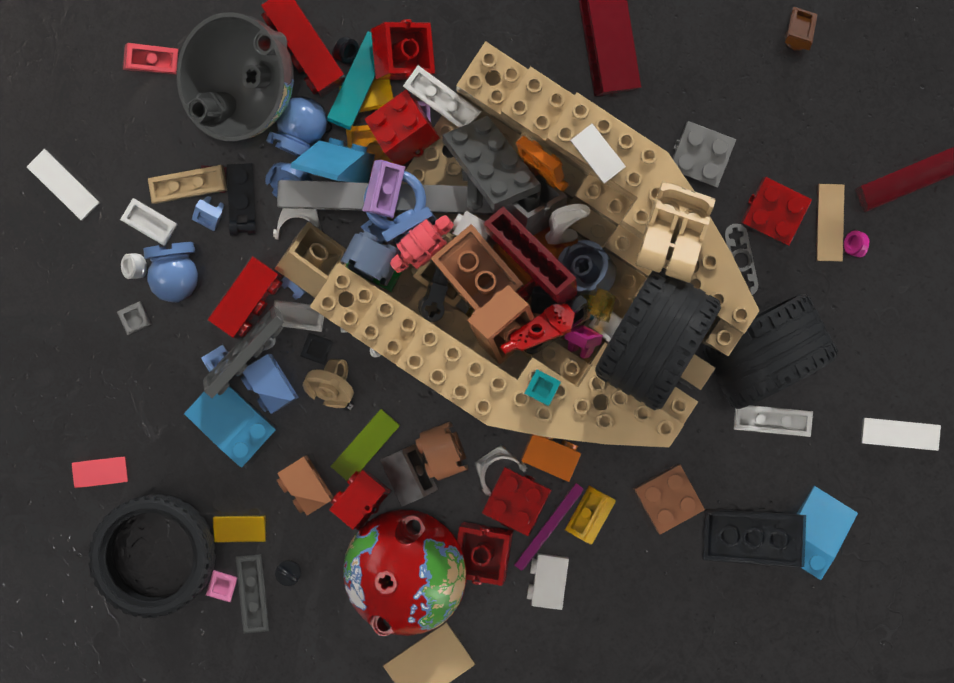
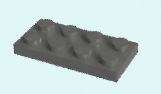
(491, 163)
(250, 345)

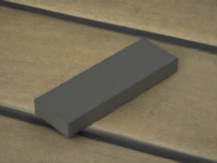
(252, 593)

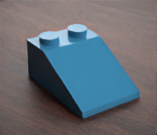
(336, 161)
(231, 424)
(826, 529)

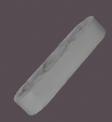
(743, 240)

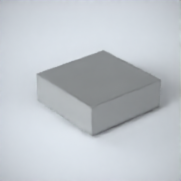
(134, 318)

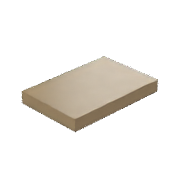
(432, 659)

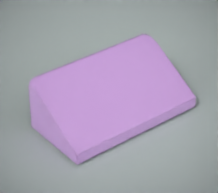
(383, 188)

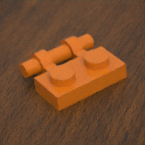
(542, 163)

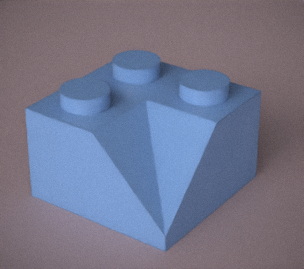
(270, 383)

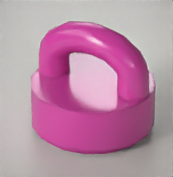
(856, 244)

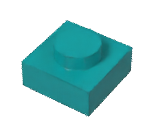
(542, 387)

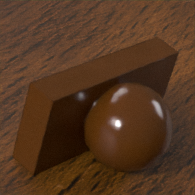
(800, 29)

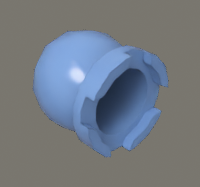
(299, 126)
(172, 273)

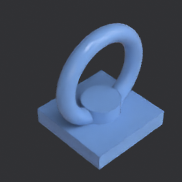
(408, 220)

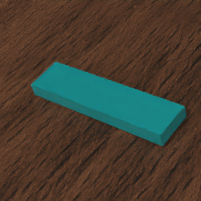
(354, 87)

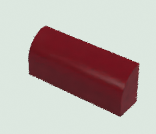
(610, 46)
(906, 180)
(531, 256)

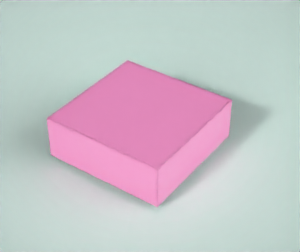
(221, 586)

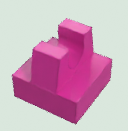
(585, 338)

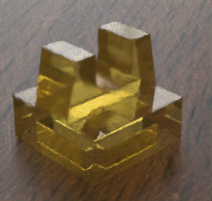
(601, 304)

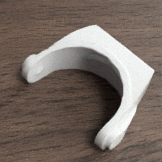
(309, 214)
(562, 219)
(496, 454)

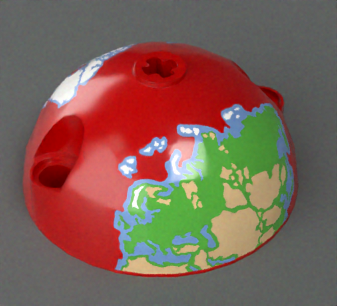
(424, 572)

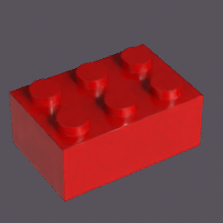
(246, 298)

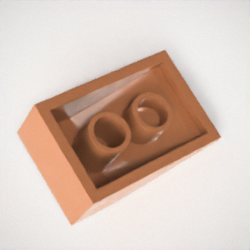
(474, 268)

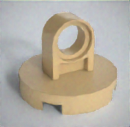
(330, 384)

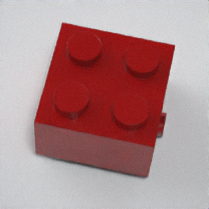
(401, 48)
(402, 128)
(776, 210)
(517, 501)
(356, 503)
(485, 552)

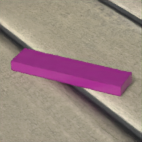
(548, 527)

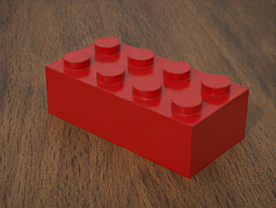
(305, 44)

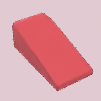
(150, 58)
(99, 472)

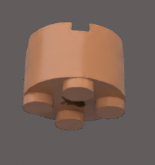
(442, 451)

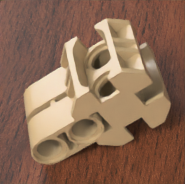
(675, 231)

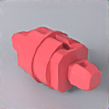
(421, 244)

